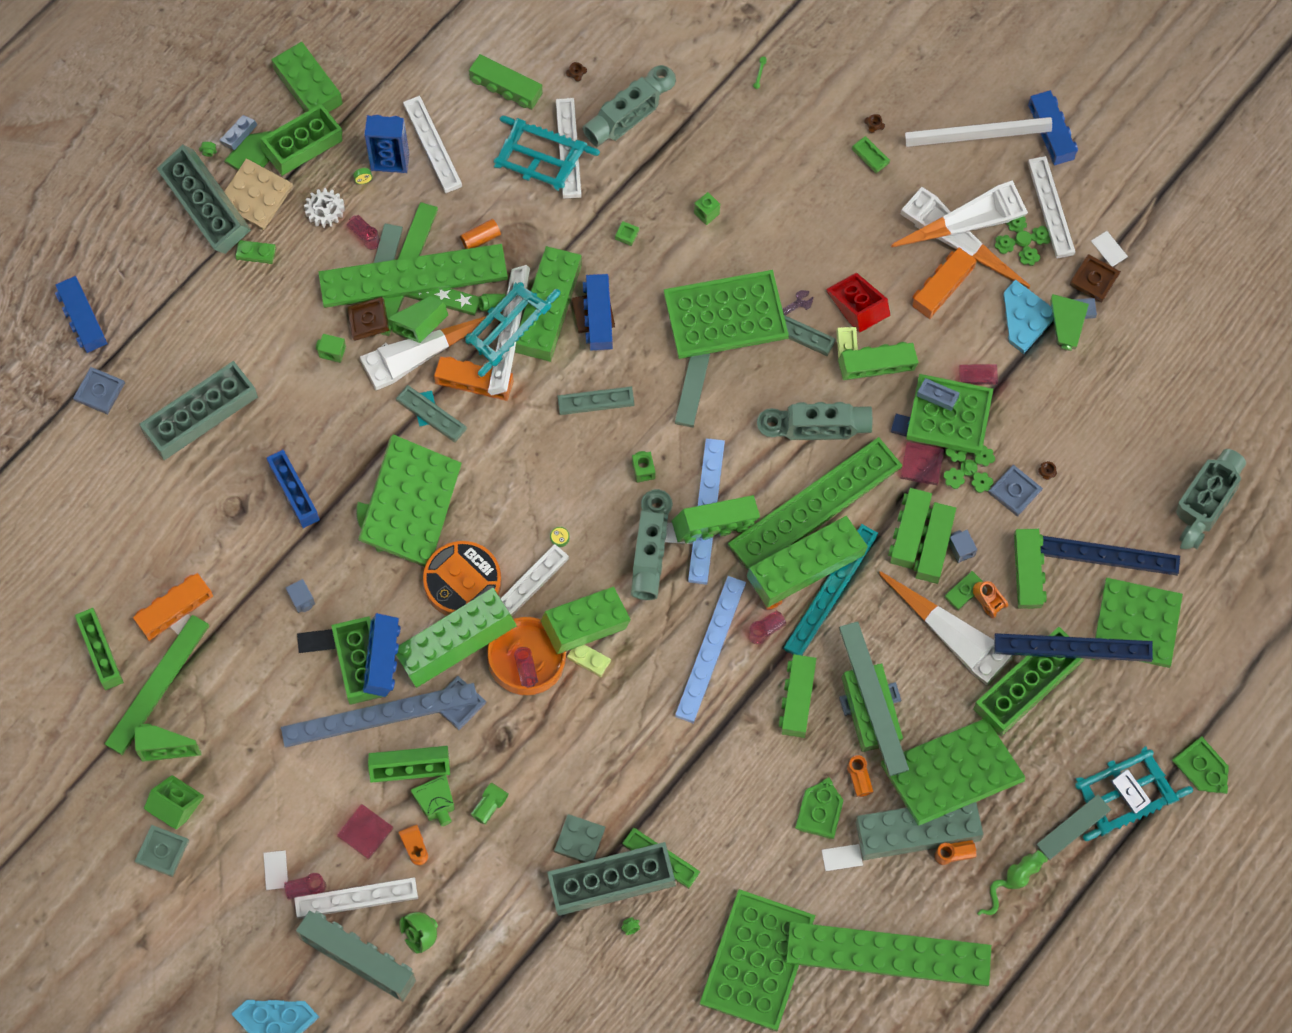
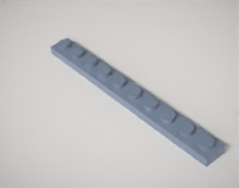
(379, 715)

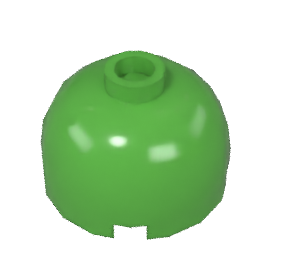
(420, 931)

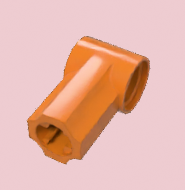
(860, 778)
(957, 852)

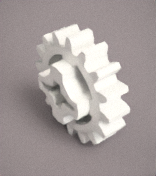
(316, 209)

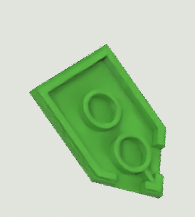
(250, 149)
(1203, 767)
(820, 810)

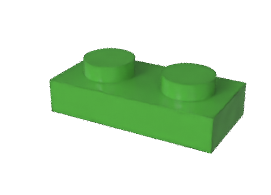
(255, 252)

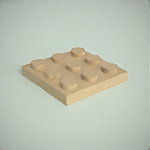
(257, 193)

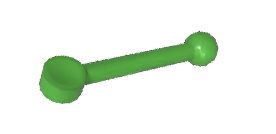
(763, 60)

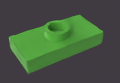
(870, 154)
(963, 591)

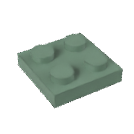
(579, 839)
(162, 851)

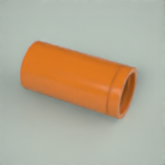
(480, 234)

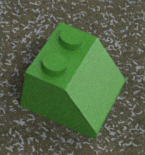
(173, 802)

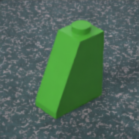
(419, 319)
(1068, 320)

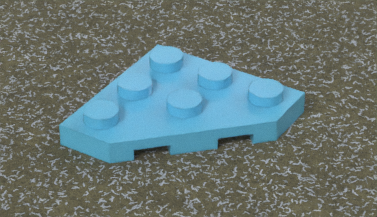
(1025, 316)
(275, 1016)

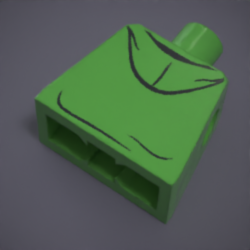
(435, 800)

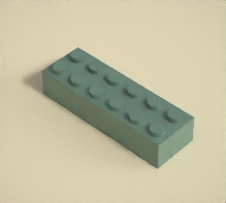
(203, 199)
(198, 410)
(898, 833)
(611, 878)
(355, 955)

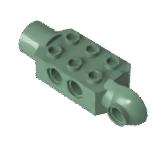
(629, 106)
(816, 421)
(1209, 496)
(650, 544)

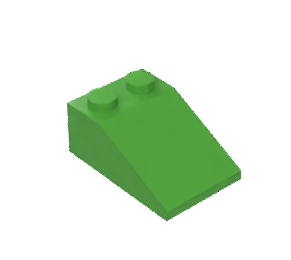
(160, 744)

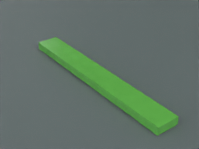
(412, 248)
(157, 684)

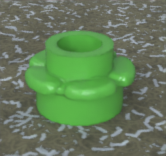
(208, 149)
(630, 926)

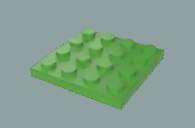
(955, 429)
(1140, 613)

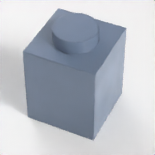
(962, 545)
(300, 596)

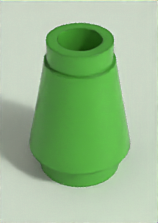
(487, 301)

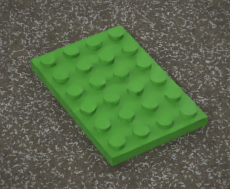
(725, 314)
(410, 501)
(955, 772)
(750, 964)

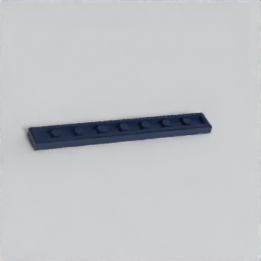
(1110, 555)
(1073, 647)

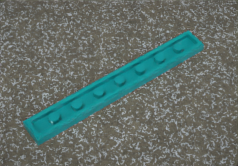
(826, 600)

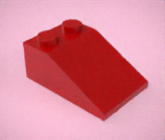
(859, 302)

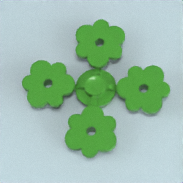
(1023, 239)
(969, 468)

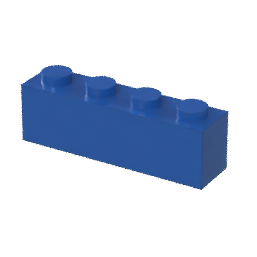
(1059, 141)
(598, 312)
(81, 314)
(293, 489)
(381, 655)

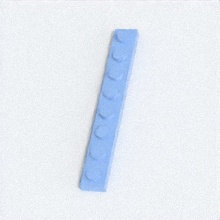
(707, 494)
(710, 649)

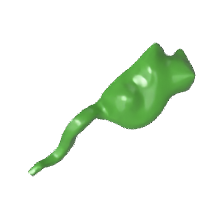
(1017, 877)

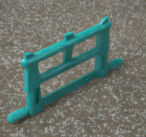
(510, 144)
(483, 346)
(1156, 775)

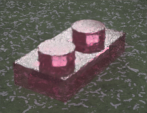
(978, 374)

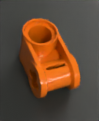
(992, 601)
(413, 842)

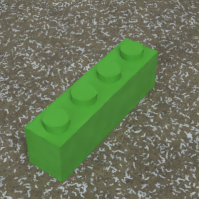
(505, 82)
(877, 360)
(910, 529)
(935, 543)
(1029, 569)
(99, 649)
(798, 696)
(409, 764)

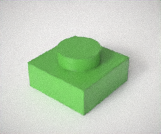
(627, 233)

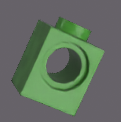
(707, 208)
(331, 348)
(647, 473)

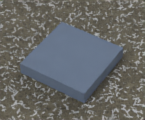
(99, 390)
(1015, 490)
(460, 716)

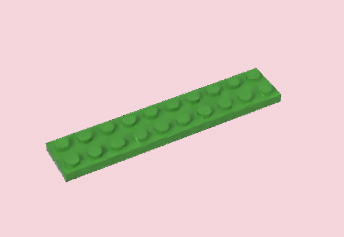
(413, 275)
(816, 504)
(888, 954)

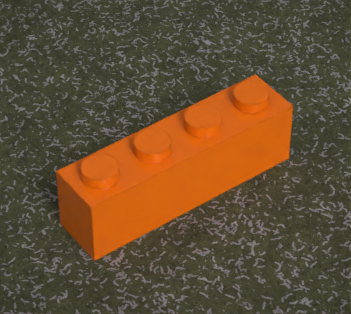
(944, 282)
(465, 377)
(173, 606)

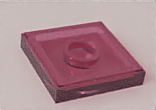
(922, 463)
(365, 831)

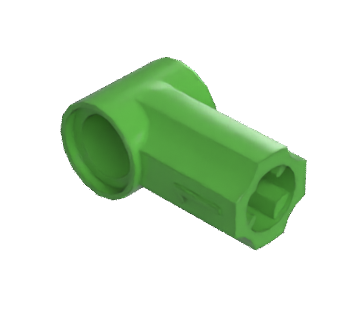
(492, 799)

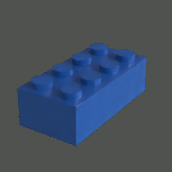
(387, 143)

